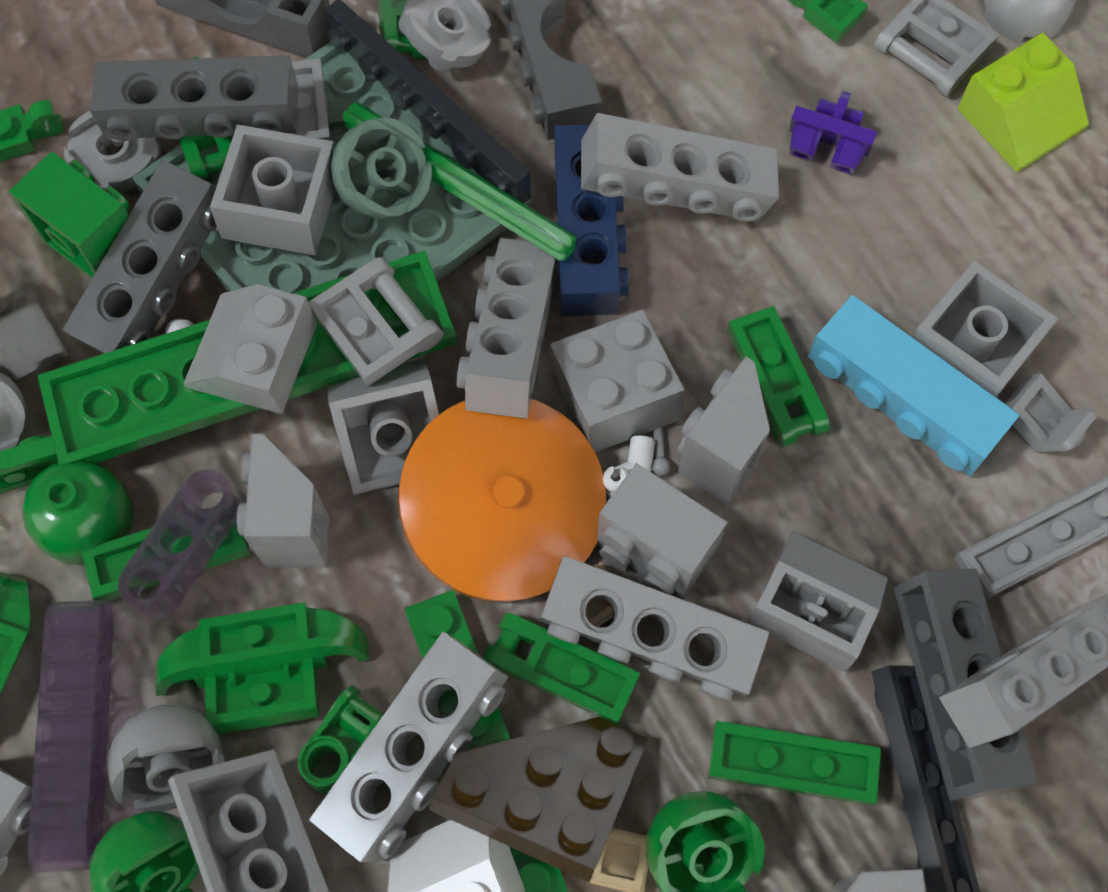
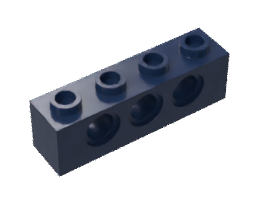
(583, 286)

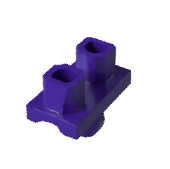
(834, 127)

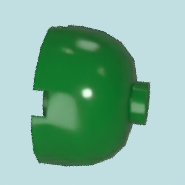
(76, 509)
(703, 845)
(144, 855)

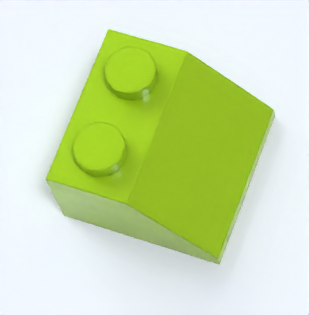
(1026, 102)

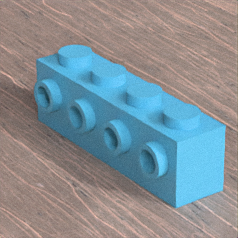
(911, 386)

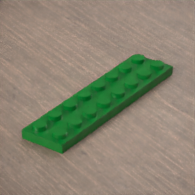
(139, 391)

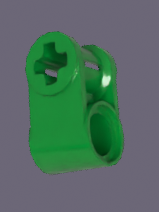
(338, 735)

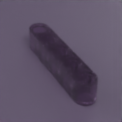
(71, 736)

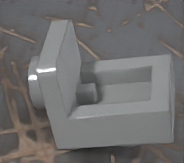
(1046, 418)

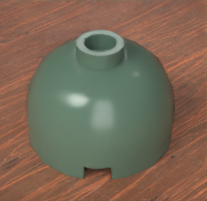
(381, 168)

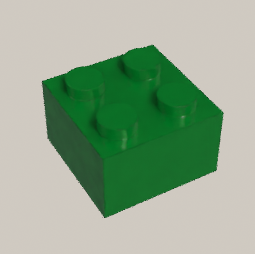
(71, 211)

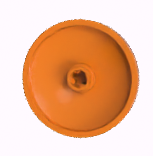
(500, 500)

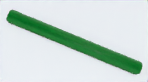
(485, 196)

